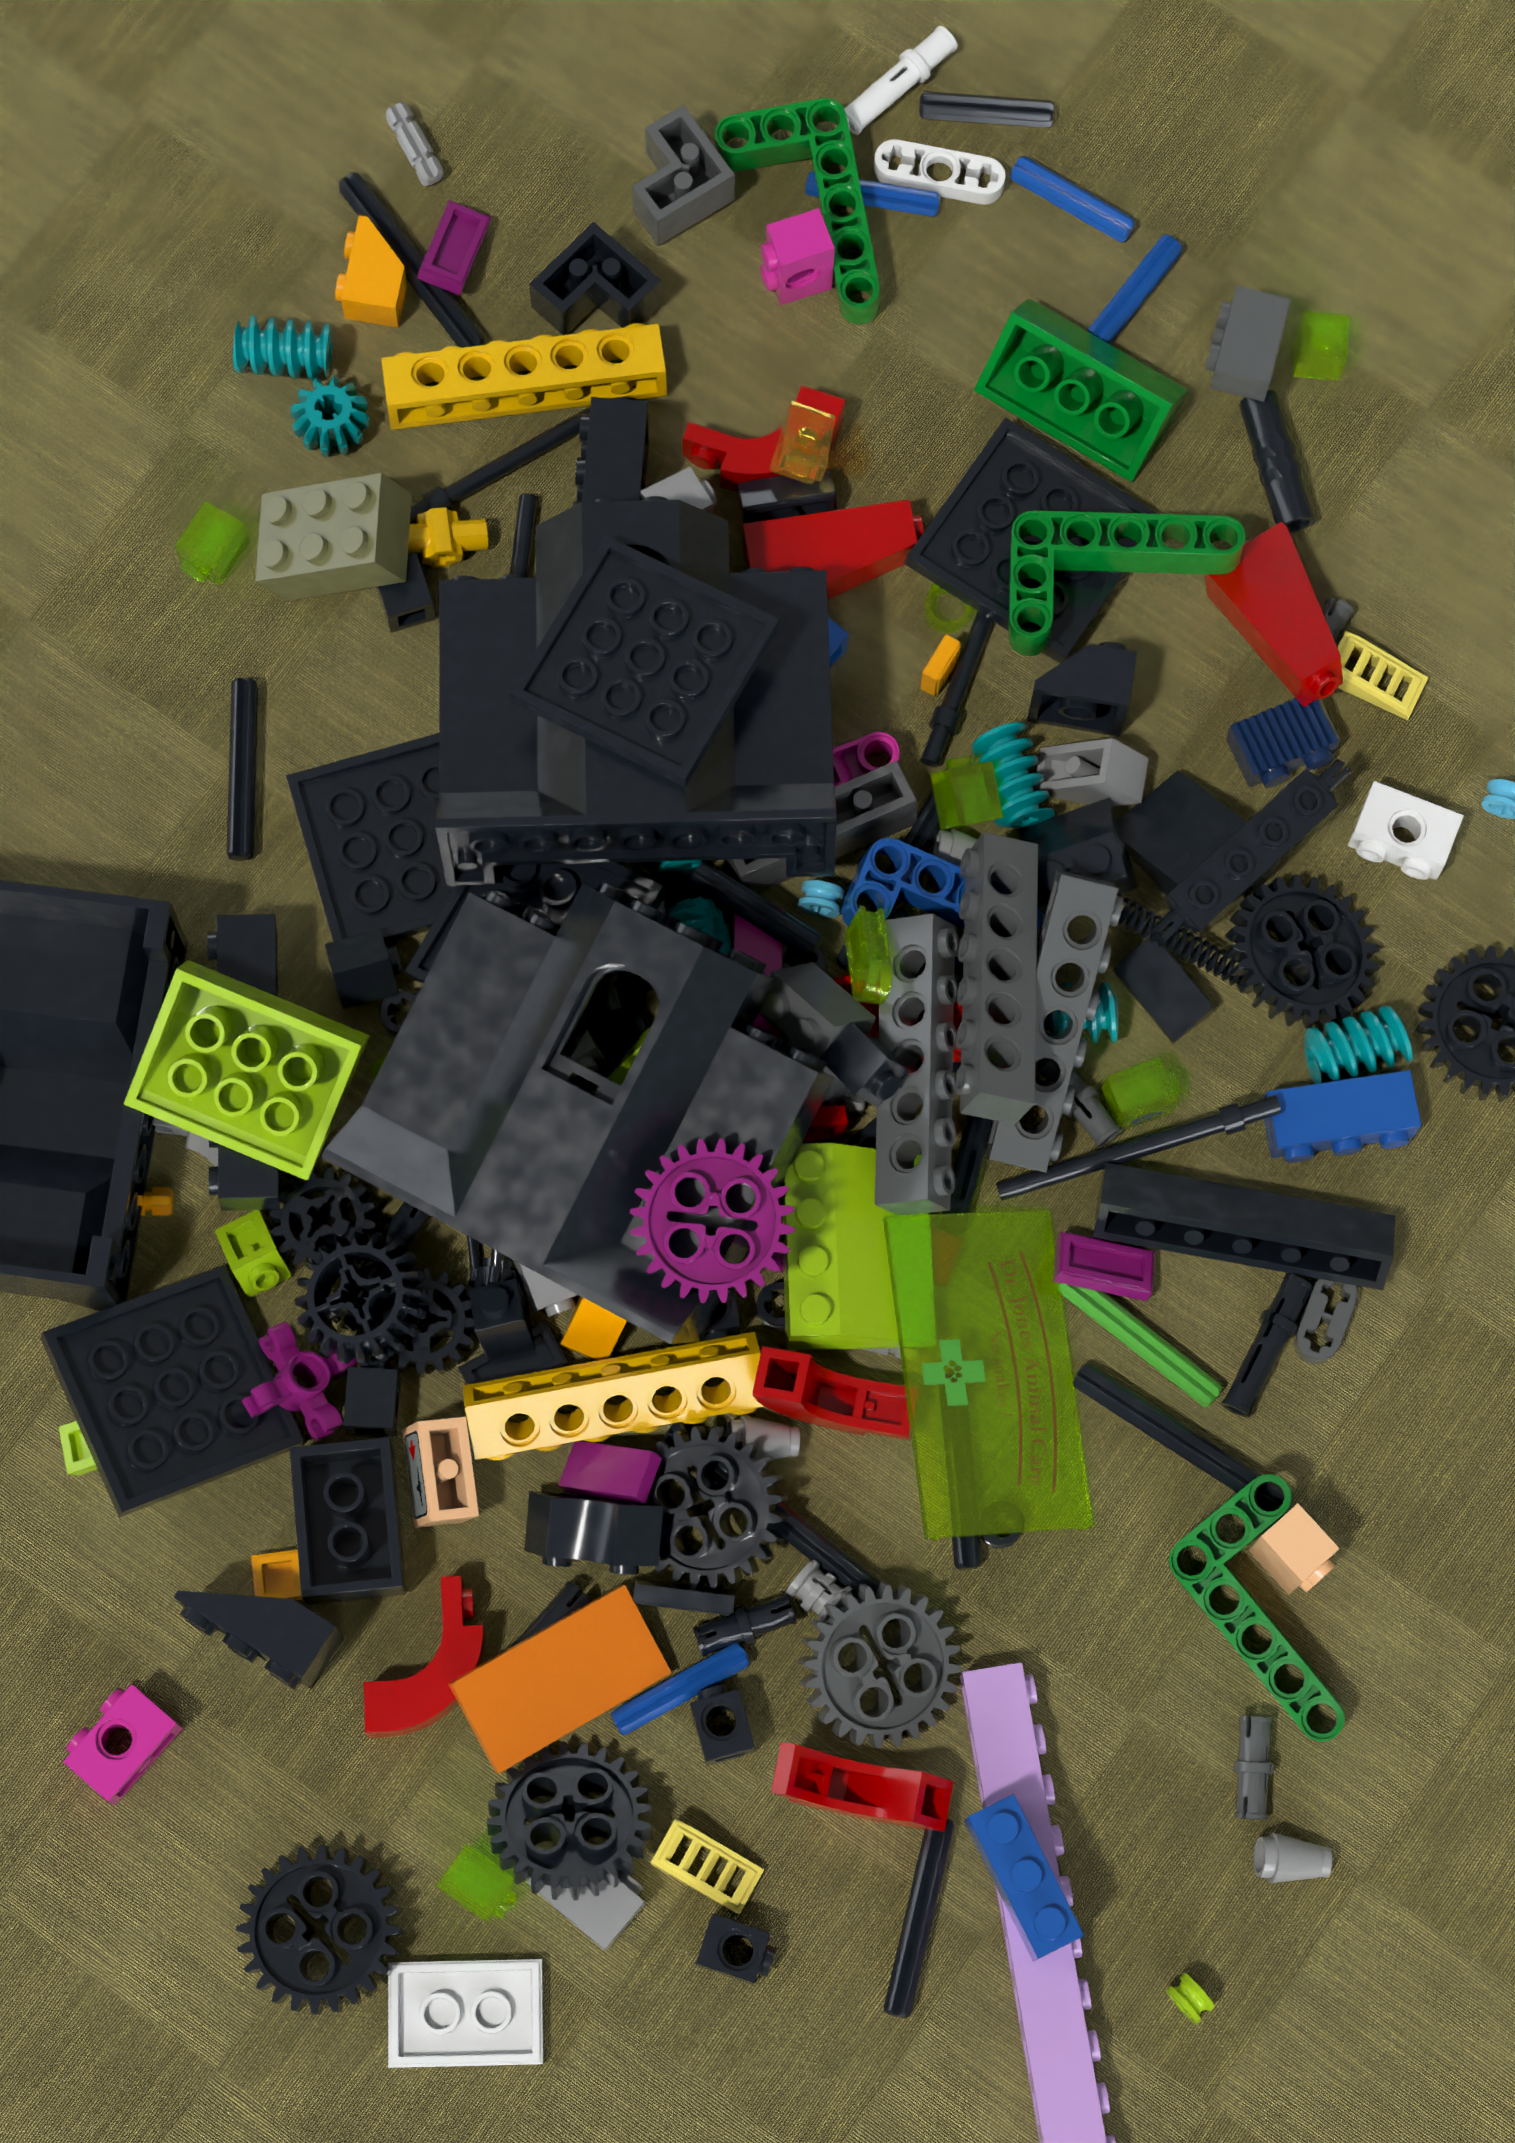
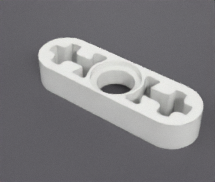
(974, 165)

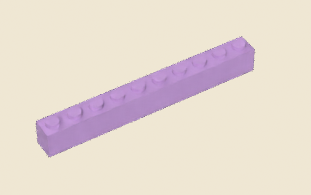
(1045, 1991)

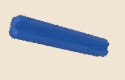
(890, 196)
(1072, 199)
(1136, 289)
(680, 1688)

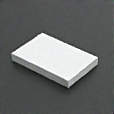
(465, 2013)

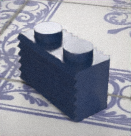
(1281, 741)

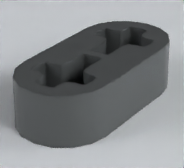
(1336, 1322)

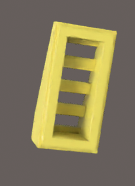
(1383, 662)
(670, 1844)

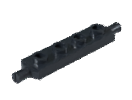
(1250, 851)

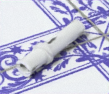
(912, 68)

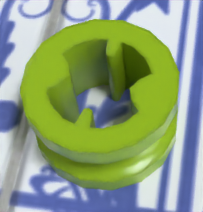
(1190, 1998)

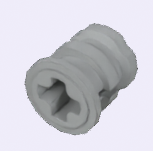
(816, 1589)

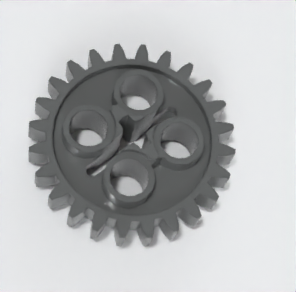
(917, 1642)

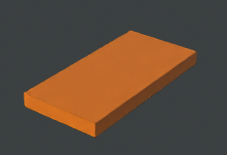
(559, 1678)

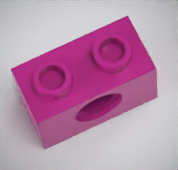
(797, 257)
(116, 1774)

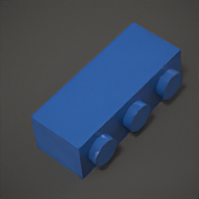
(1343, 1116)
(1023, 1877)

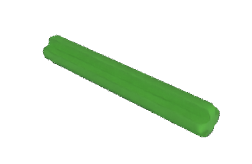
(1145, 1343)

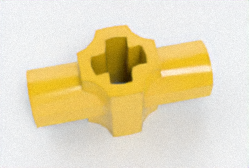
(443, 538)

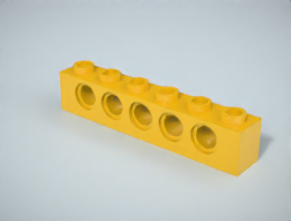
(508, 393)
(592, 1383)

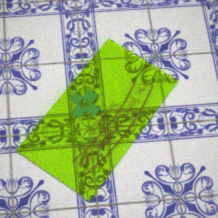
(987, 1374)

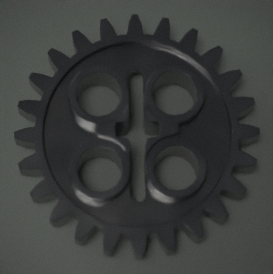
(1301, 951)
(1478, 1060)
(747, 1489)
(573, 1860)
(287, 1962)

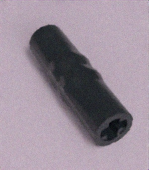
(1277, 462)

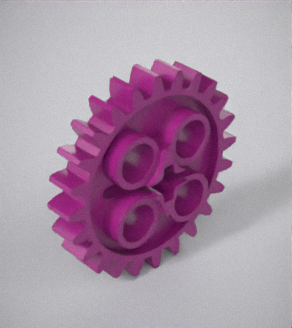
(717, 1174)

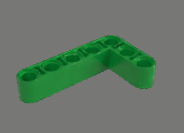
(832, 189)
(1106, 555)
(1249, 1610)

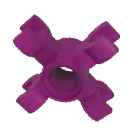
(287, 1393)

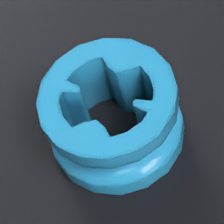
(1501, 798)
(821, 898)

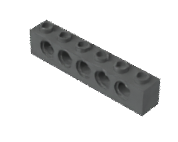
(1012, 869)
(1069, 898)
(899, 1135)

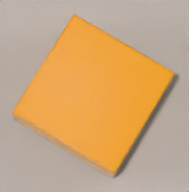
(940, 665)
(277, 1575)

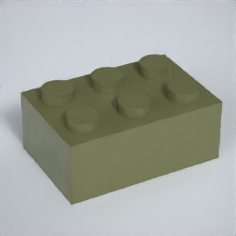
(333, 537)

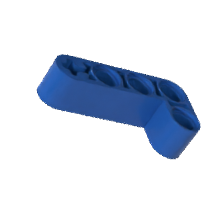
(904, 883)

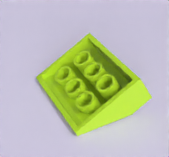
(246, 1069)
(838, 1253)

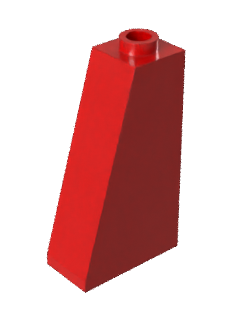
(846, 543)
(1279, 615)

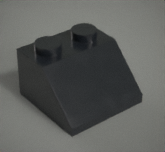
(1086, 690)
(1086, 841)

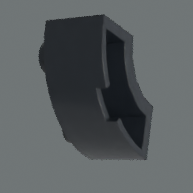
(593, 1530)

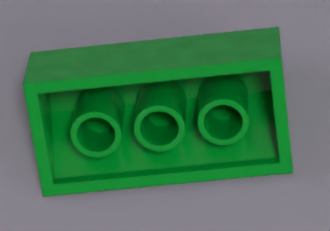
(1079, 389)

